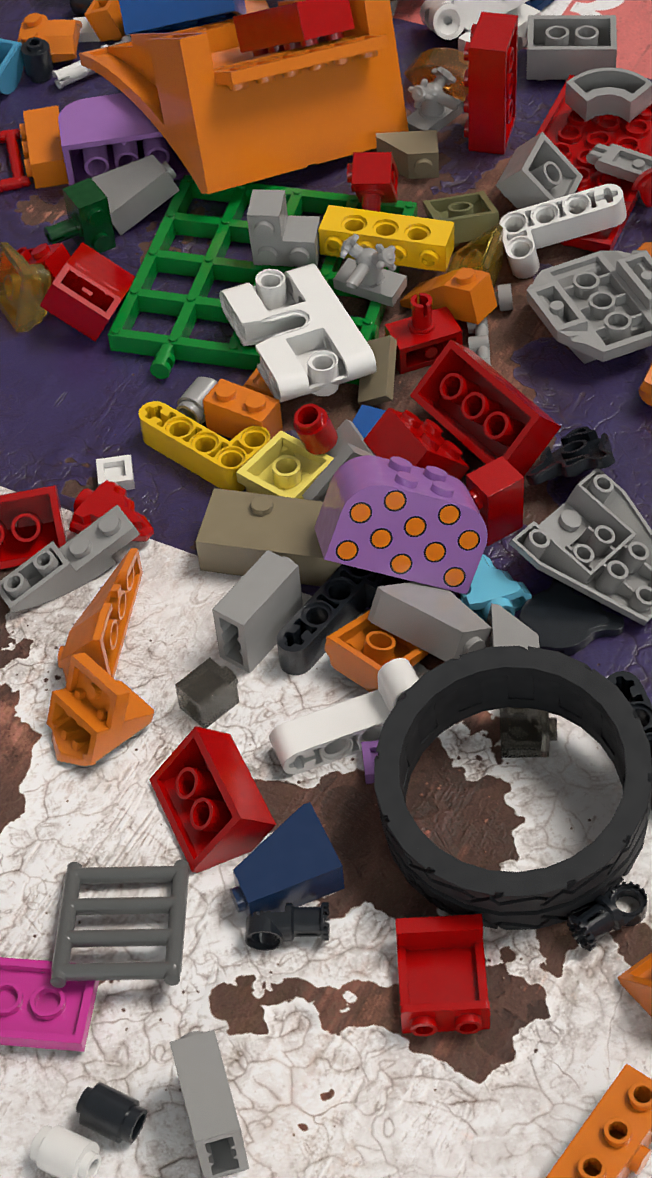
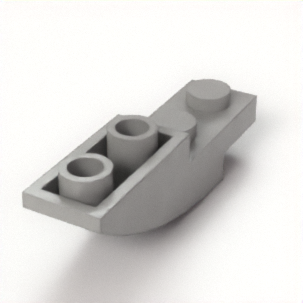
(64, 569)

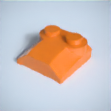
(60, 34)
(363, 648)

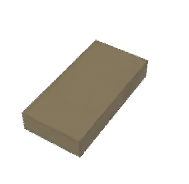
(379, 386)

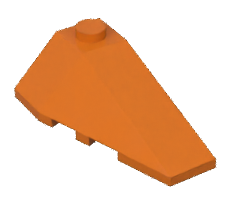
(106, 619)

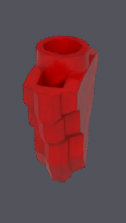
(93, 504)

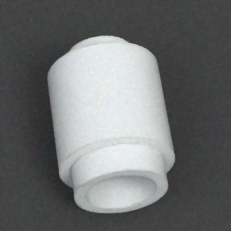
(65, 1153)

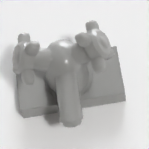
(436, 106)
(366, 274)

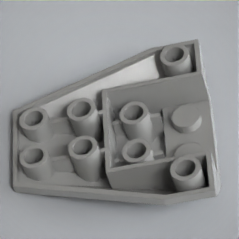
(596, 547)

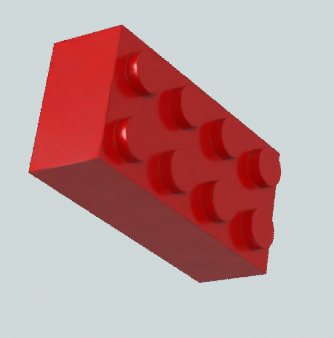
(293, 26)
(491, 82)
(484, 409)

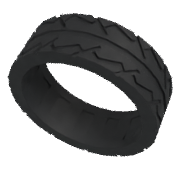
(515, 679)

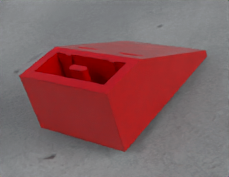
(87, 291)

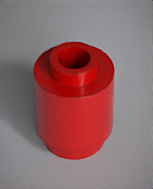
(315, 429)

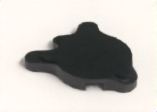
(580, 452)
(568, 620)

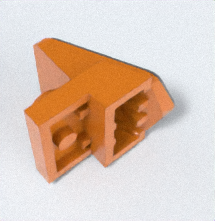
(93, 713)

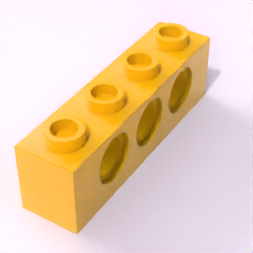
(417, 240)

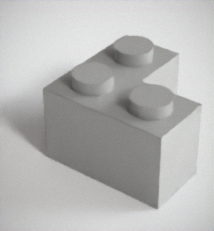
(279, 237)

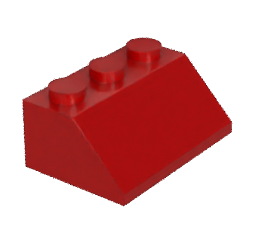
(29, 524)
(211, 800)

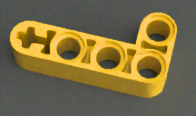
(198, 446)

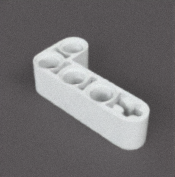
(558, 222)
(341, 728)

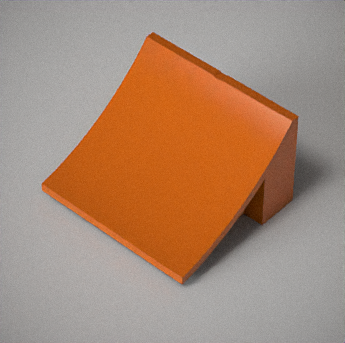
(267, 113)

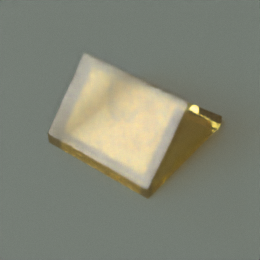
(482, 254)

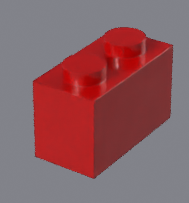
(499, 497)

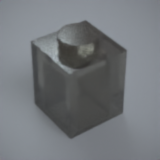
(207, 692)

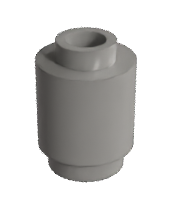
(192, 400)

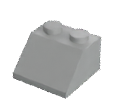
(538, 174)

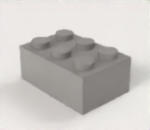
(569, 45)

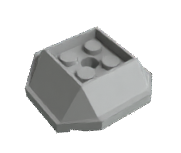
(597, 303)

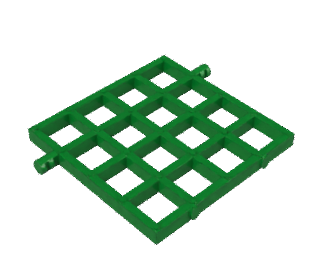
(214, 266)

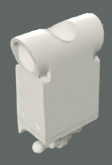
(453, 17)

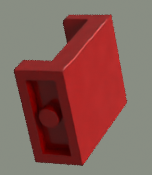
(442, 974)

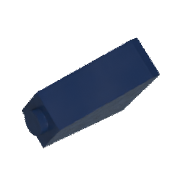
(288, 867)

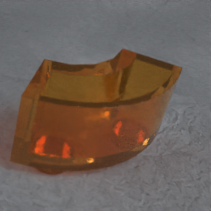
(440, 57)

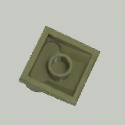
(471, 213)

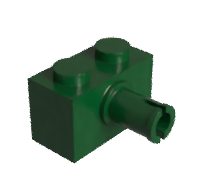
(87, 219)

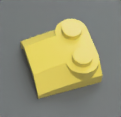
(282, 468)

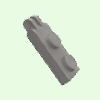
(619, 161)

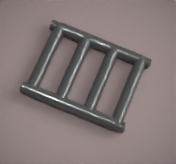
(170, 937)

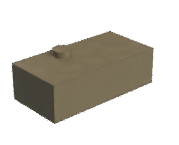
(247, 524)

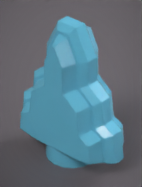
(494, 587)

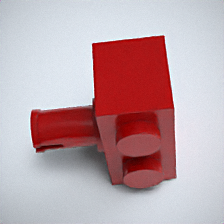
(373, 179)
(423, 334)

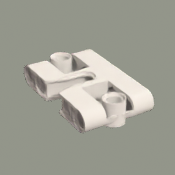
(299, 332)

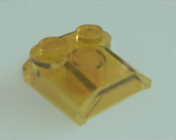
(22, 289)

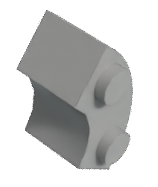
(608, 92)

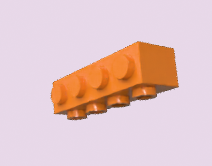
(615, 1133)

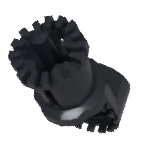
(606, 916)
(272, 928)

